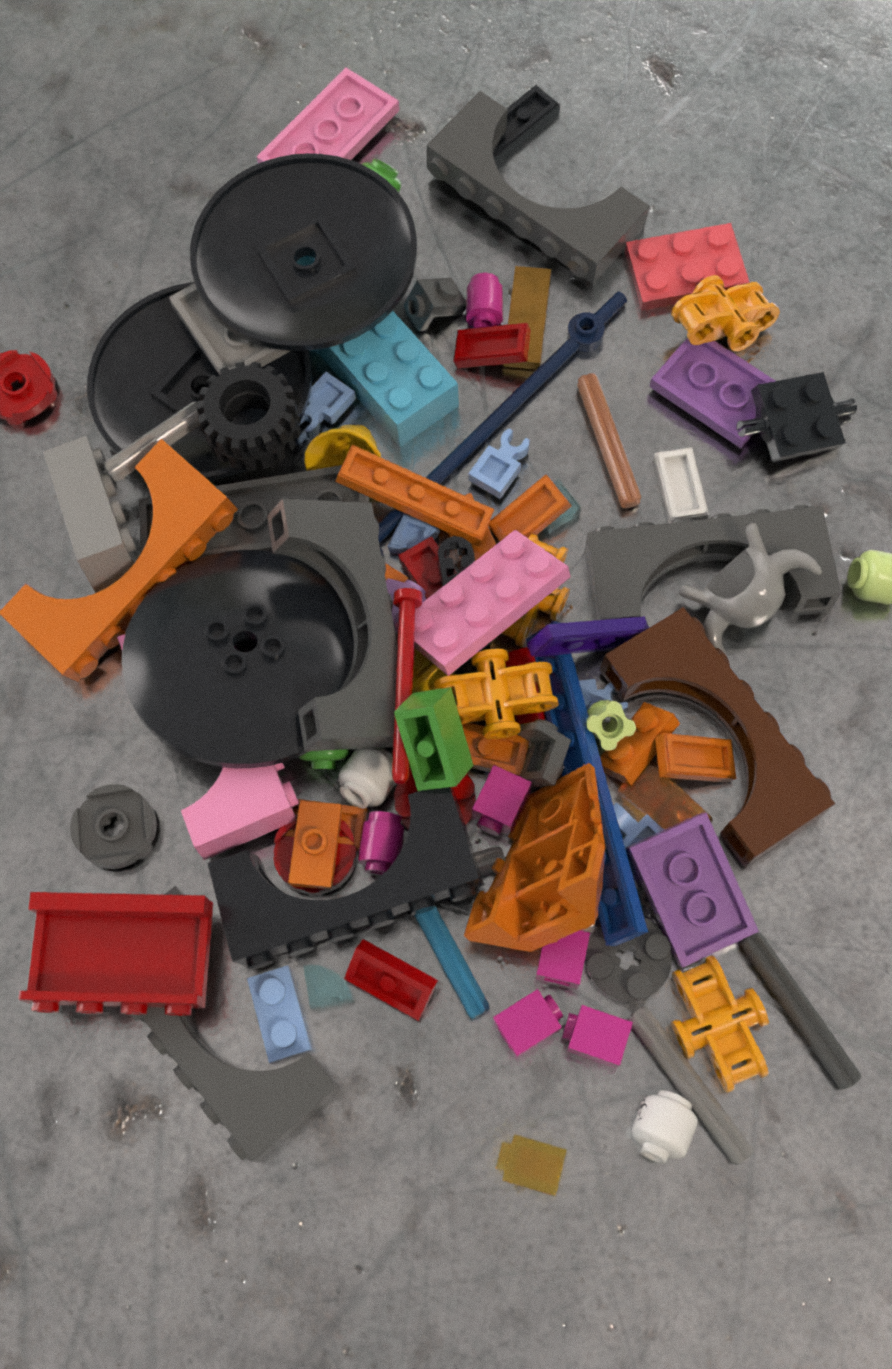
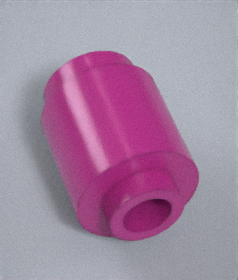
(484, 301)
(380, 841)

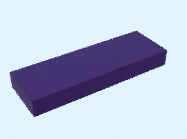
(585, 636)

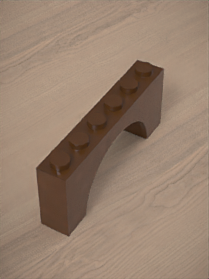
(682, 661)

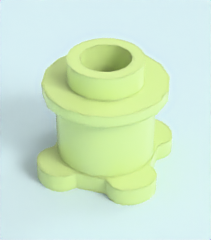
(617, 727)

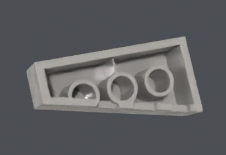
(90, 512)

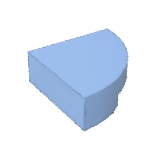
(410, 533)

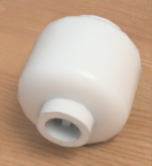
(367, 777)
(664, 1126)

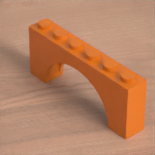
(80, 630)

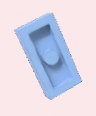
(279, 1014)

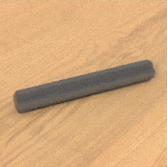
(801, 1011)

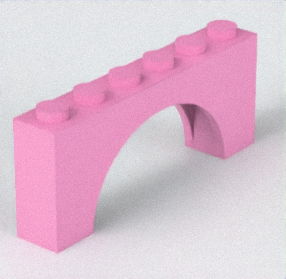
(239, 807)

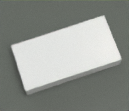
(680, 484)

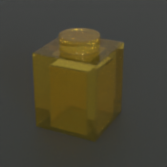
(531, 1164)

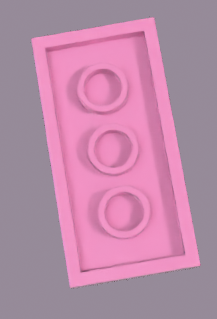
(336, 121)
(485, 600)

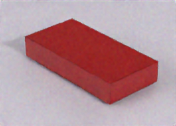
(492, 345)

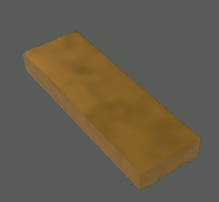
(529, 306)

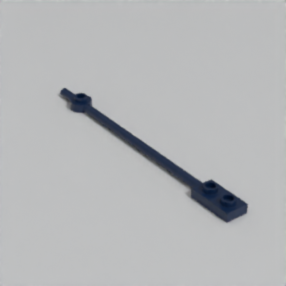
(578, 340)

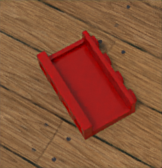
(119, 952)

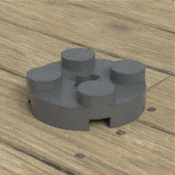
(96, 812)
(635, 982)

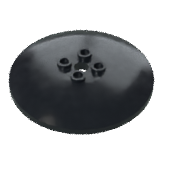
(297, 208)
(149, 372)
(227, 702)

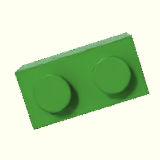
(434, 739)

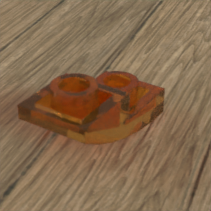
(660, 798)

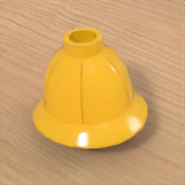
(332, 446)

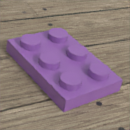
(711, 386)
(692, 889)

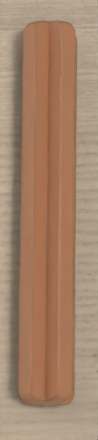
(609, 441)

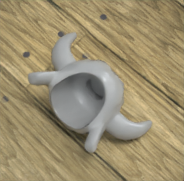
(748, 587)

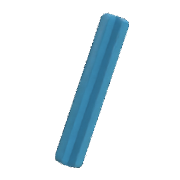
(453, 963)

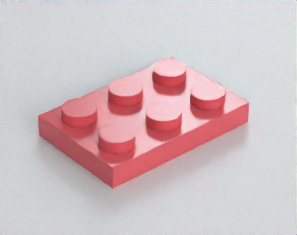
(675, 263)

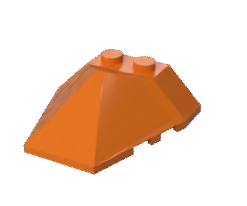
(550, 872)

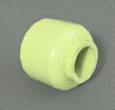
(872, 577)

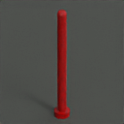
(407, 601)

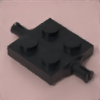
(797, 416)

